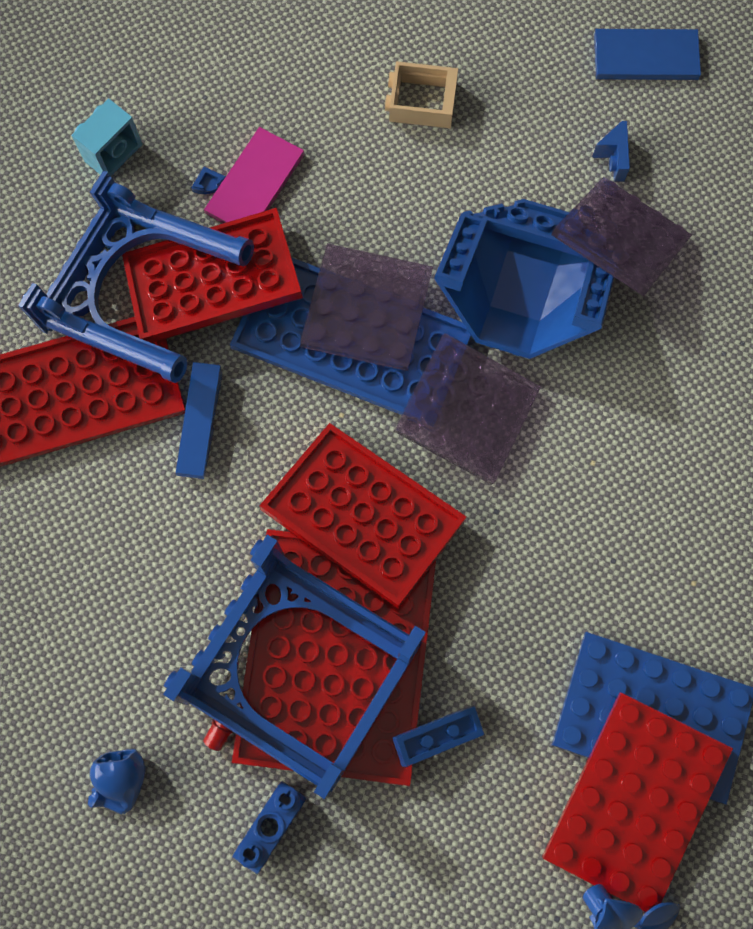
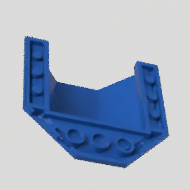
(519, 282)

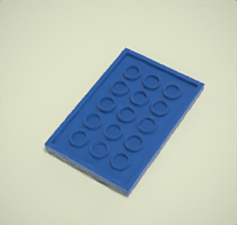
(675, 689)

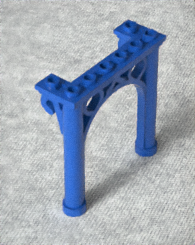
(116, 211)

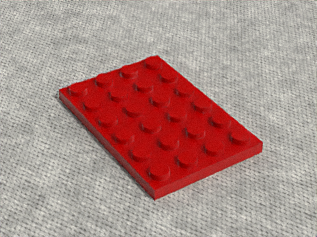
(187, 289)
(363, 514)
(637, 803)

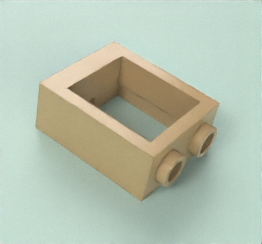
(422, 75)

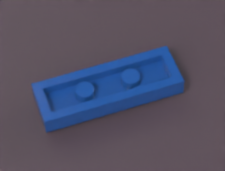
(438, 736)

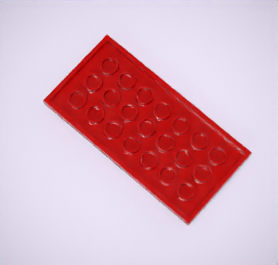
(76, 394)

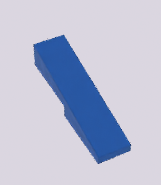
(199, 420)

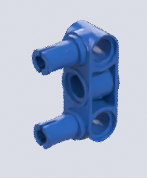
(258, 847)

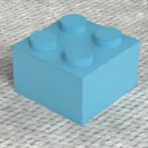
(107, 138)

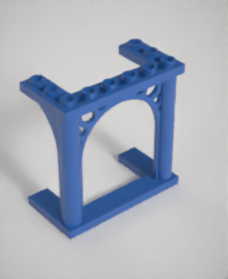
(197, 689)

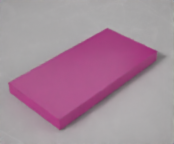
(255, 177)

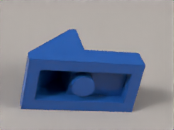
(616, 148)

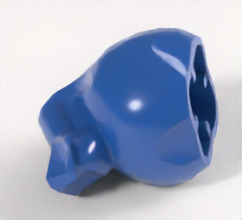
(117, 780)

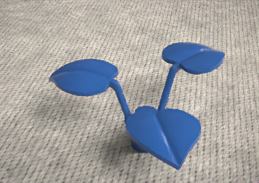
(625, 915)

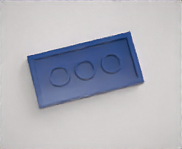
(647, 54)

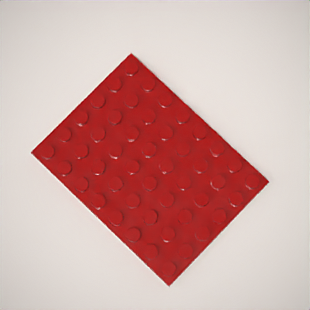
(322, 677)

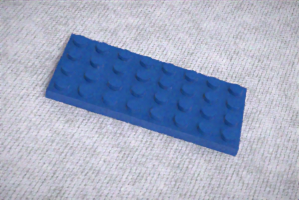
(276, 337)

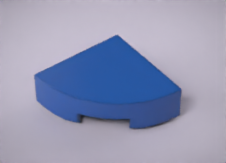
(207, 181)

